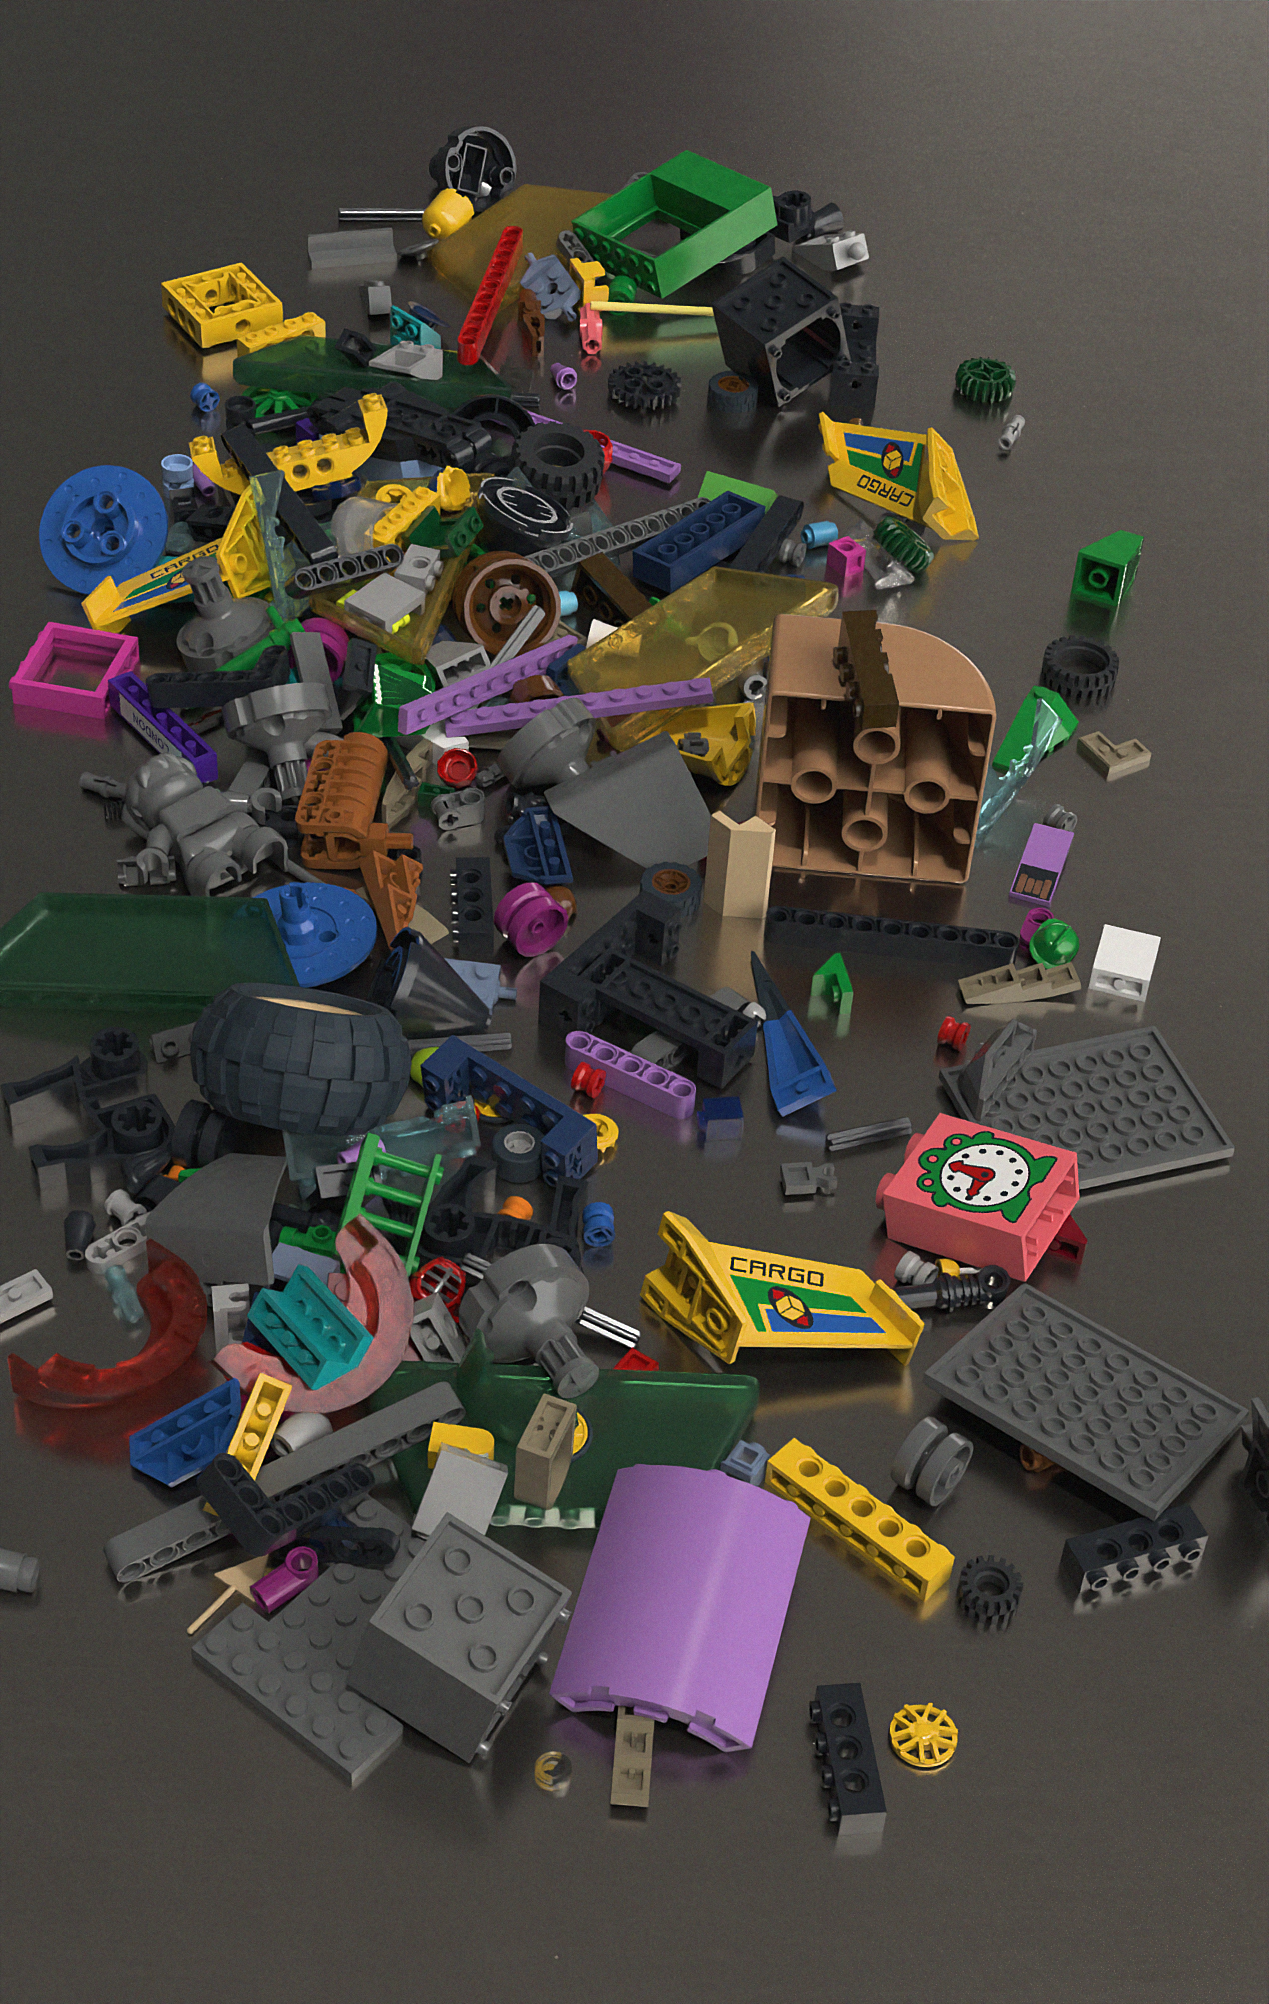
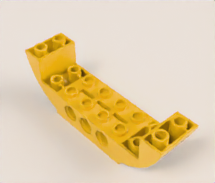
(339, 453)

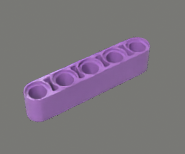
(633, 1075)

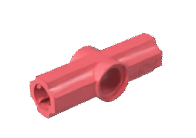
(590, 329)

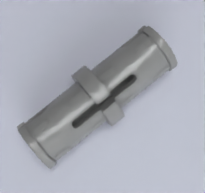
(1011, 432)

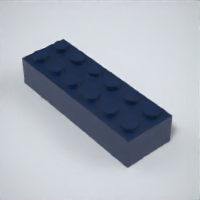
(697, 542)

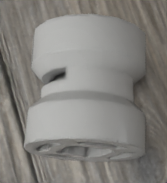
(915, 1271)

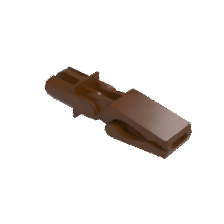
(533, 321)

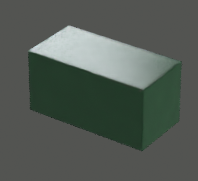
(428, 792)

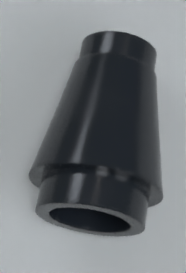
(78, 1233)

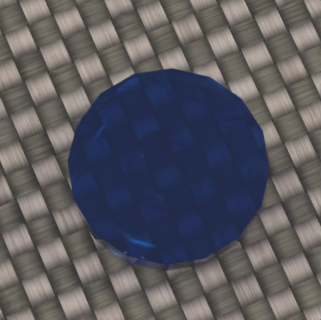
(336, 488)

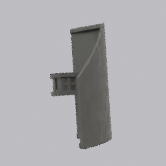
(639, 804)
(222, 1220)

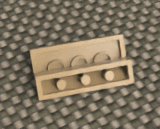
(739, 866)

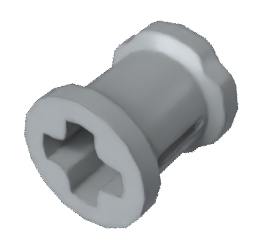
(122, 1207)

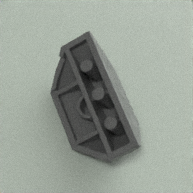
(996, 1065)

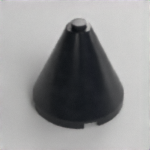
(519, 519)
(426, 991)

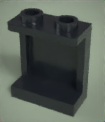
(332, 1187)

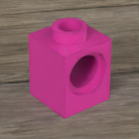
(846, 556)

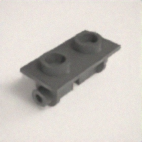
(128, 872)
(171, 1042)

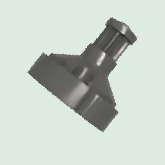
(222, 624)
(280, 724)
(549, 746)
(529, 1311)

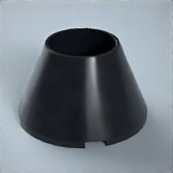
(496, 408)

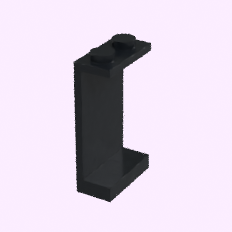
(358, 677)

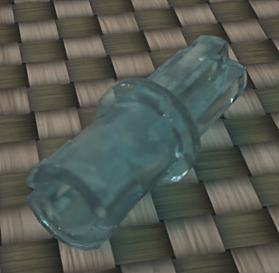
(124, 1293)

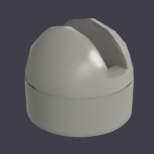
(755, 1011)

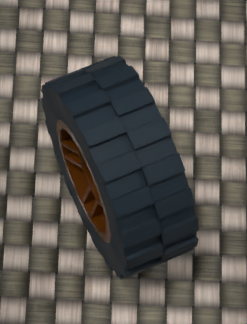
(732, 392)
(673, 884)

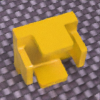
(584, 277)

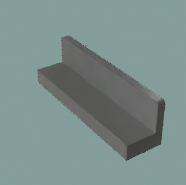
(351, 248)
(313, 668)

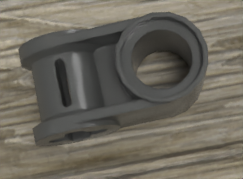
(462, 808)

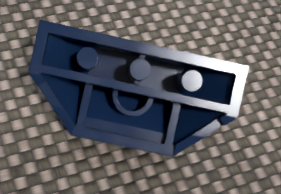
(537, 849)

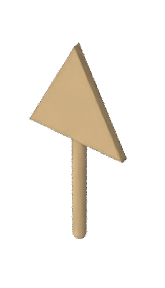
(238, 1579)

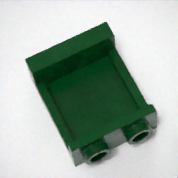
(443, 534)

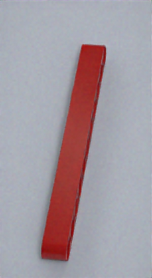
(489, 296)

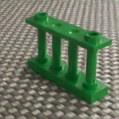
(363, 1185)

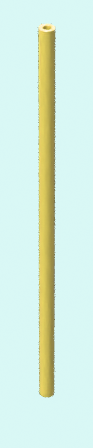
(651, 308)

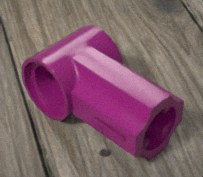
(286, 1580)

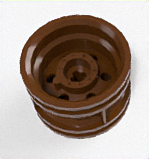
(500, 566)

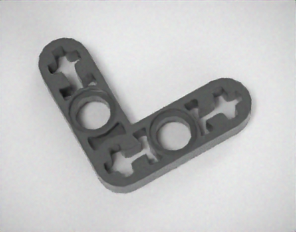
(569, 246)

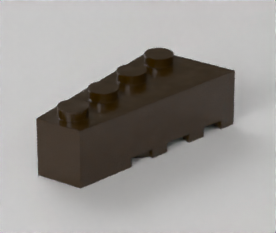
(607, 591)
(866, 670)

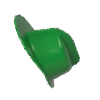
(1054, 943)

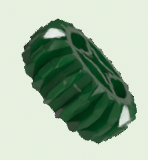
(985, 380)
(903, 544)

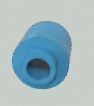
(819, 534)

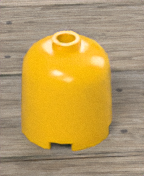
(446, 214)

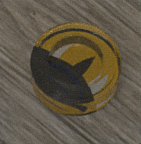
(553, 1771)

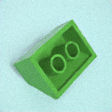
(717, 484)

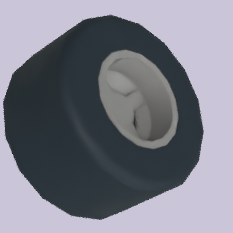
(517, 1152)

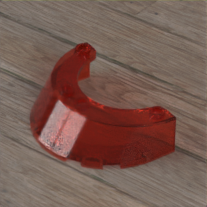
(376, 1297)
(177, 1325)

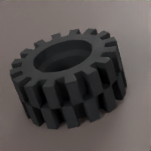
(992, 1573)

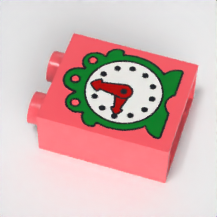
(979, 1195)

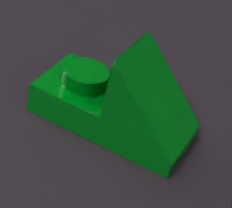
(834, 981)

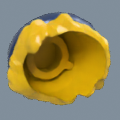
(452, 486)

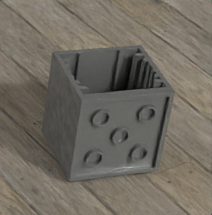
(458, 1637)

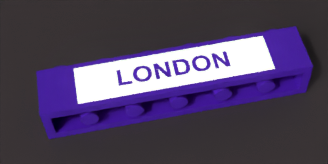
(160, 726)

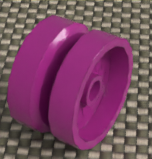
(334, 644)
(530, 919)

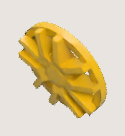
(923, 1735)

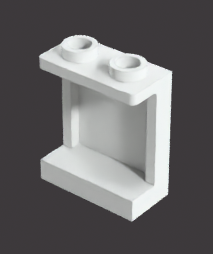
(1124, 963)

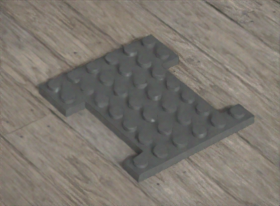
(303, 1655)

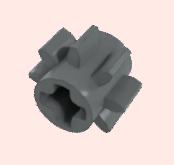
(693, 744)

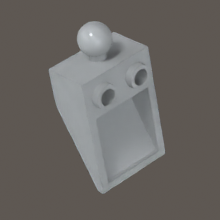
(834, 250)
(410, 361)

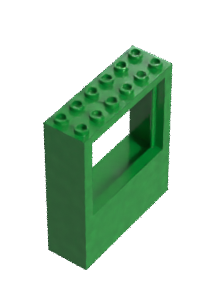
(688, 192)

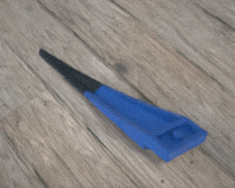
(794, 1065)

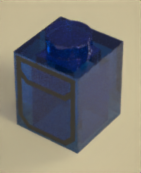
(721, 1119)

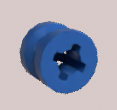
(204, 397)

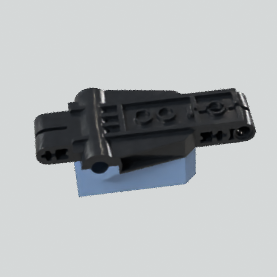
(416, 435)

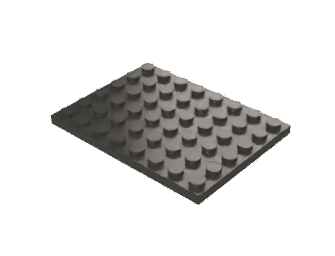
(1110, 1101)
(1087, 1399)

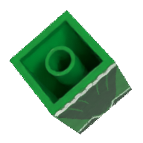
(1108, 567)
(390, 690)

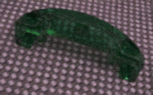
(491, 1400)

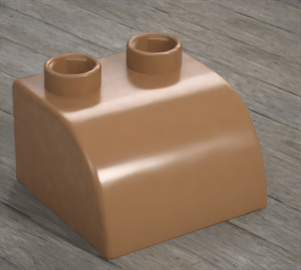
(873, 797)

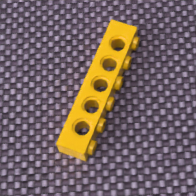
(859, 1519)

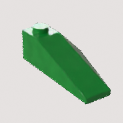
(1022, 727)

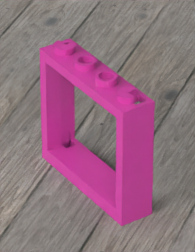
(68, 699)

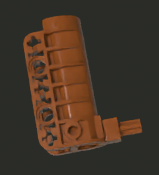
(345, 804)

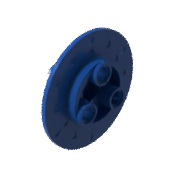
(112, 540)
(322, 929)

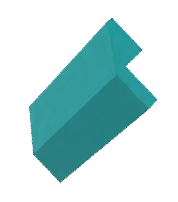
(311, 1328)

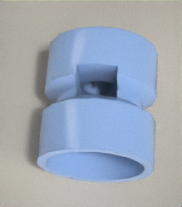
(176, 473)

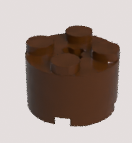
(534, 688)

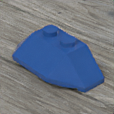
(189, 1436)

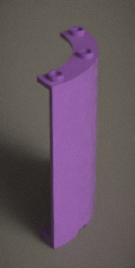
(683, 1602)

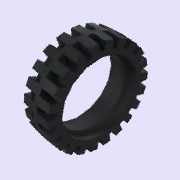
(1077, 683)

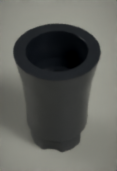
(828, 220)

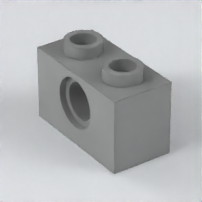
(420, 567)
(436, 1331)

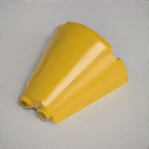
(728, 736)

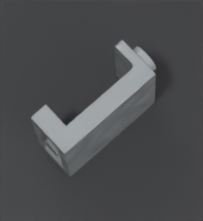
(385, 601)
(462, 1486)

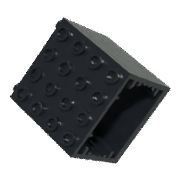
(781, 330)

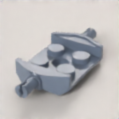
(543, 277)

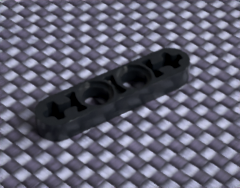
(372, 1545)

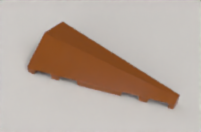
(392, 890)

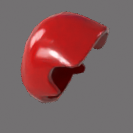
(457, 768)

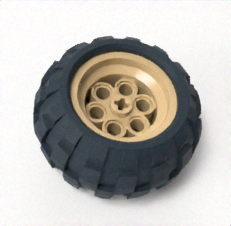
(300, 1059)

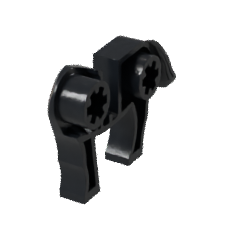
(793, 219)
(126, 1139)
(454, 1228)

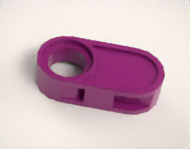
(1030, 927)

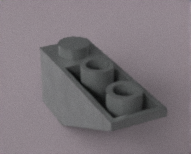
(376, 296)

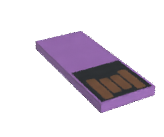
(1041, 864)

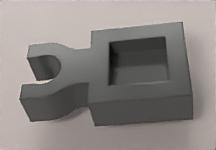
(804, 1179)

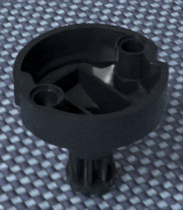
(474, 165)

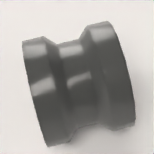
(792, 552)
(1060, 819)

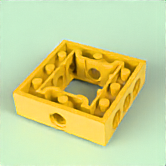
(191, 296)

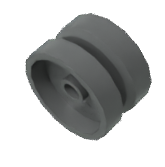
(931, 1461)

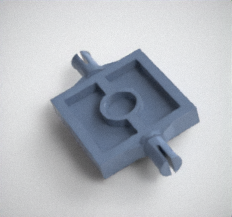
(483, 980)

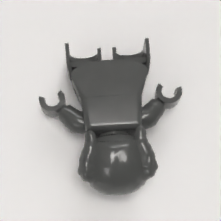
(198, 825)

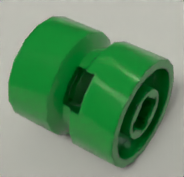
(622, 290)

